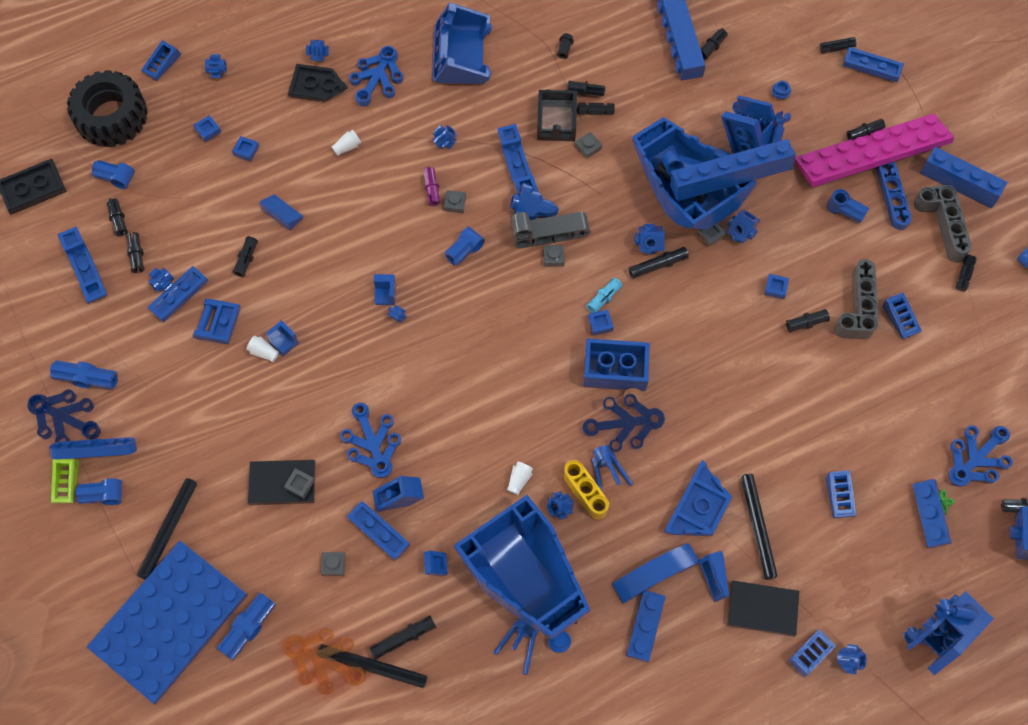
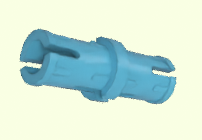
(604, 295)

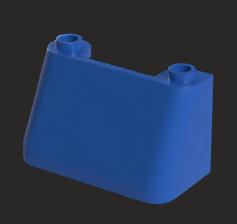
(459, 46)

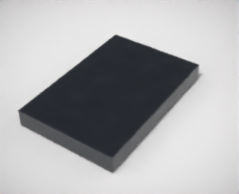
(31, 186)
(269, 478)
(763, 608)

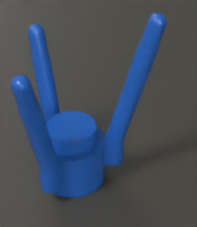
(605, 458)
(523, 630)

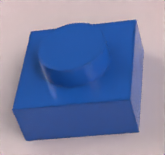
(207, 128)
(245, 148)
(776, 286)
(600, 322)
(435, 563)

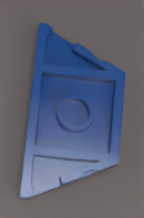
(700, 505)

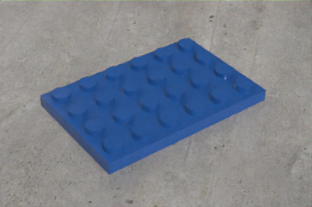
(167, 622)

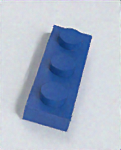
(873, 64)
(178, 294)
(932, 513)
(378, 530)
(645, 626)

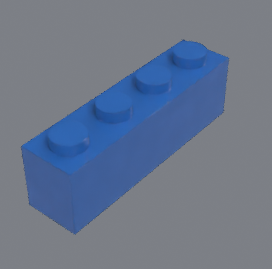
(964, 177)

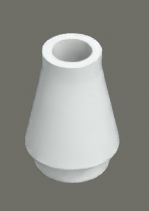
(346, 143)
(262, 349)
(519, 477)

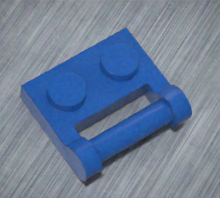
(222, 324)

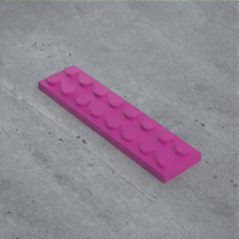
(873, 150)

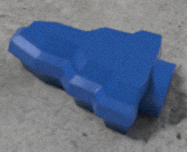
(532, 203)

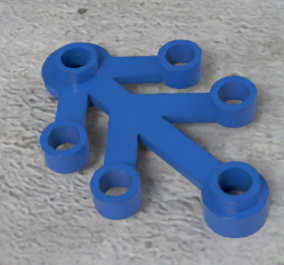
(376, 74)
(372, 443)
(977, 459)

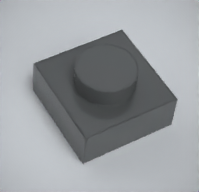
(588, 145)
(455, 201)
(711, 235)
(554, 256)
(299, 483)
(333, 564)

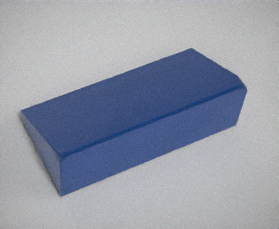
(281, 211)

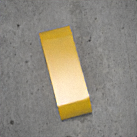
(584, 479)

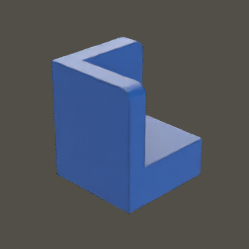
(385, 289)
(282, 338)

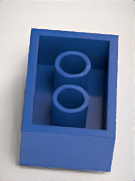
(616, 364)

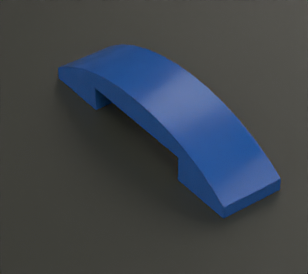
(515, 157)
(82, 264)
(655, 572)

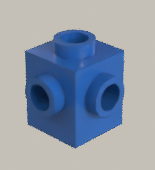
(743, 226)
(650, 238)

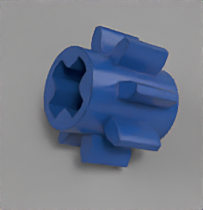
(317, 50)
(216, 66)
(444, 136)
(160, 279)
(560, 505)
(852, 659)

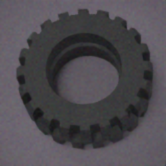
(98, 90)

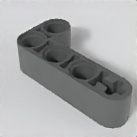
(548, 230)
(958, 243)
(861, 298)

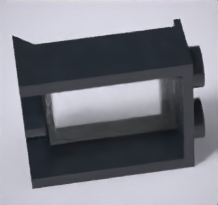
(557, 115)

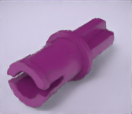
(431, 186)

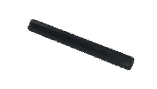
(759, 526)
(167, 528)
(379, 668)

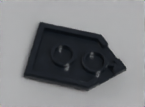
(315, 83)

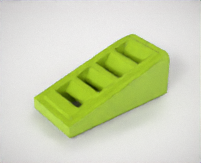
(57, 471)

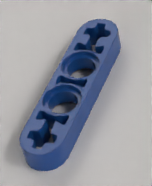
(890, 194)
(93, 448)

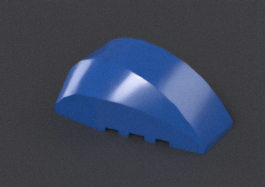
(667, 136)
(525, 568)

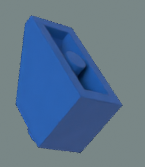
(398, 493)

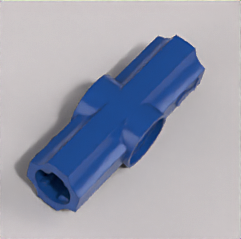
(84, 375)
(246, 626)

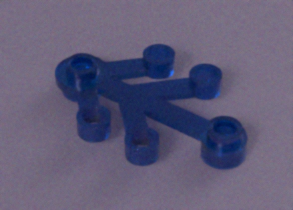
(61, 415)
(627, 422)

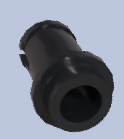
(566, 41)

